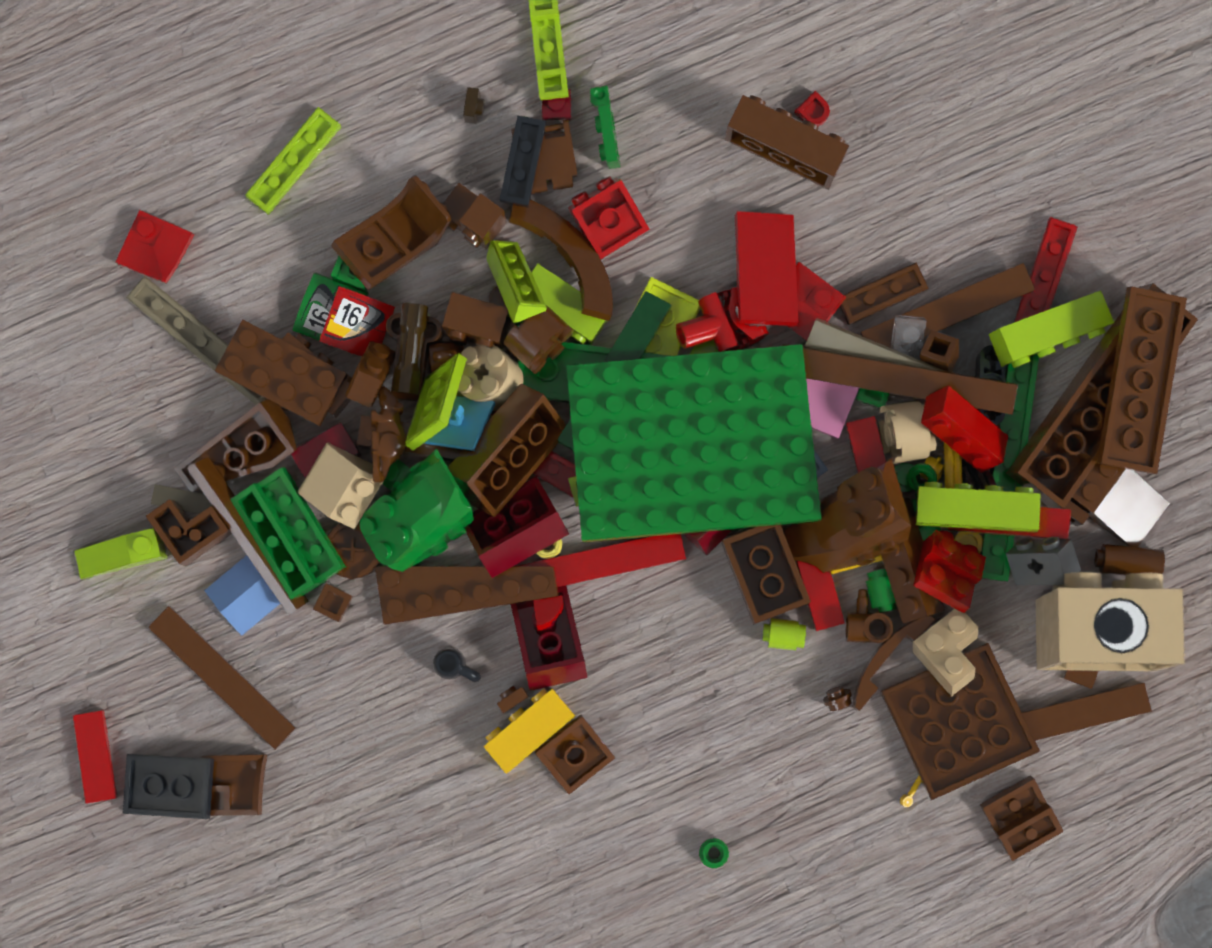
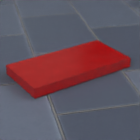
(766, 268)

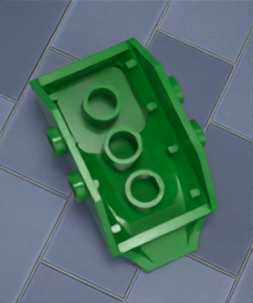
(417, 516)

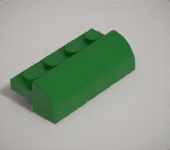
(288, 533)

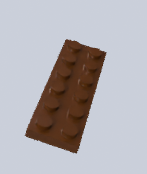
(1142, 380)

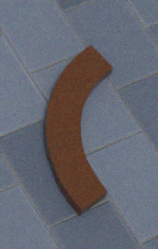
(576, 250)

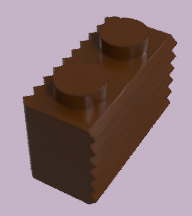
(370, 374)

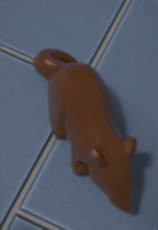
(389, 437)

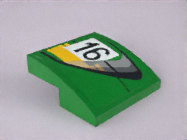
(317, 305)

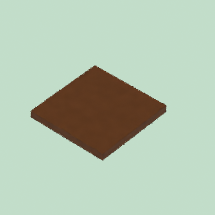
(961, 734)

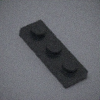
(523, 161)

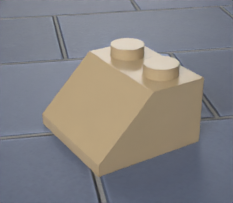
(340, 485)

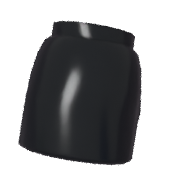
(451, 663)

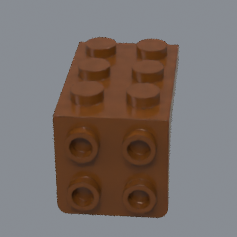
(394, 234)

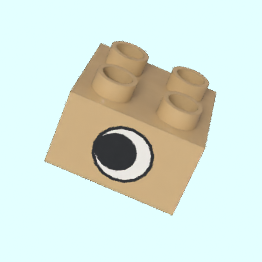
(1110, 628)

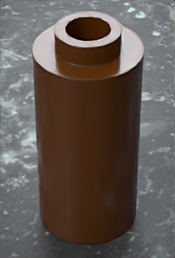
(1129, 560)

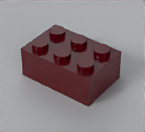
(518, 530)

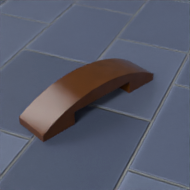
(865, 688)

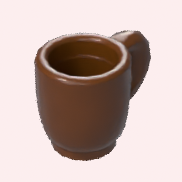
(441, 352)

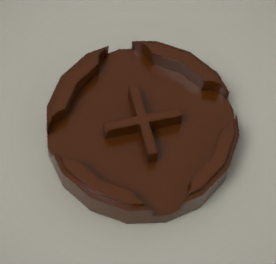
(353, 551)

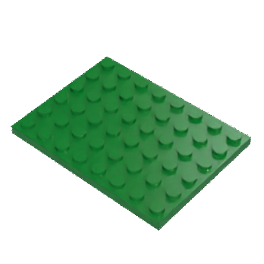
(693, 443)

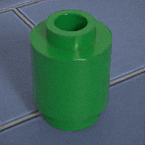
(880, 591)

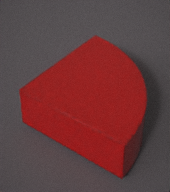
(547, 611)

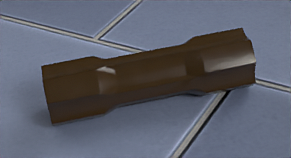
(410, 348)

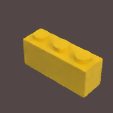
(528, 729)

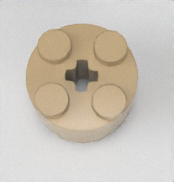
(489, 375)
(904, 433)

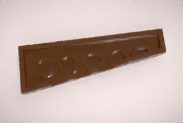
(452, 590)

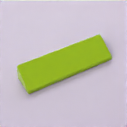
(514, 280)

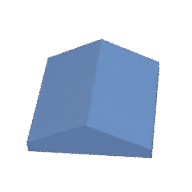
(242, 596)

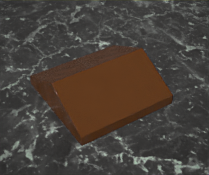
(574, 754)

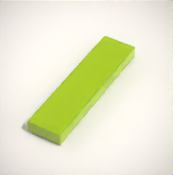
(293, 160)

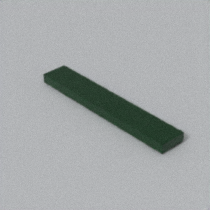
(632, 341)

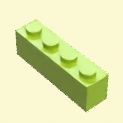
(1051, 328)
(978, 508)

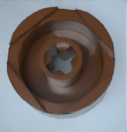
(538, 339)

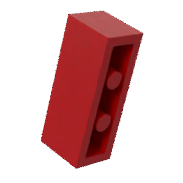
(964, 429)

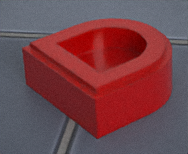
(813, 109)

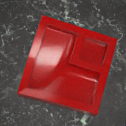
(154, 247)
(815, 300)

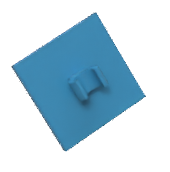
(464, 425)

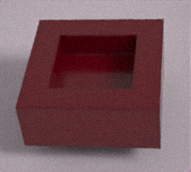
(557, 108)

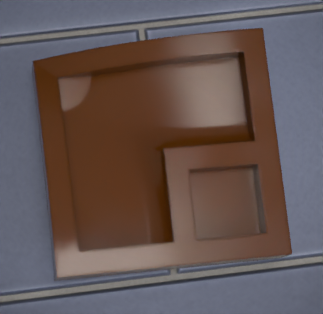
(237, 784)

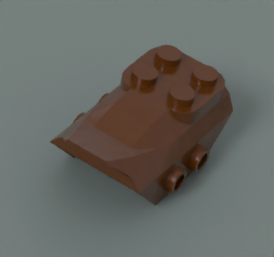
(856, 522)

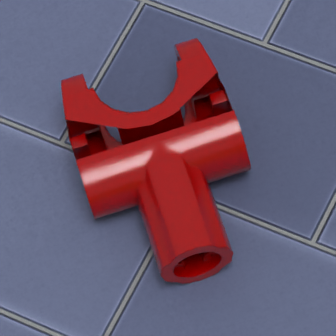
(719, 325)

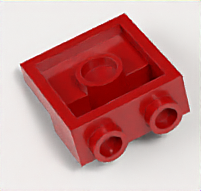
(608, 216)
(949, 570)

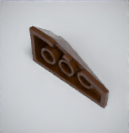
(246, 446)

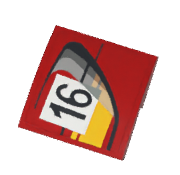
(355, 321)

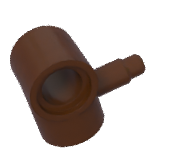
(858, 623)

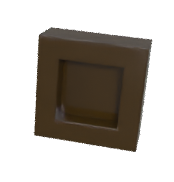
(473, 105)

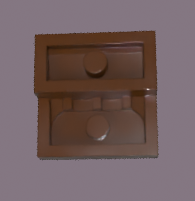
(1021, 818)

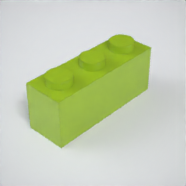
(567, 304)

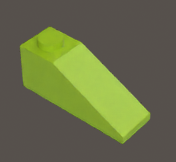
(120, 553)

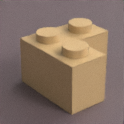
(941, 650)

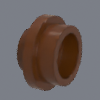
(837, 698)

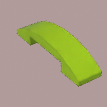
(548, 49)

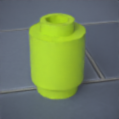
(784, 634)

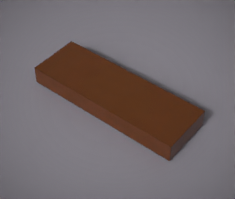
(883, 293)

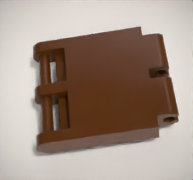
(555, 160)

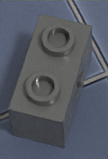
(1042, 561)

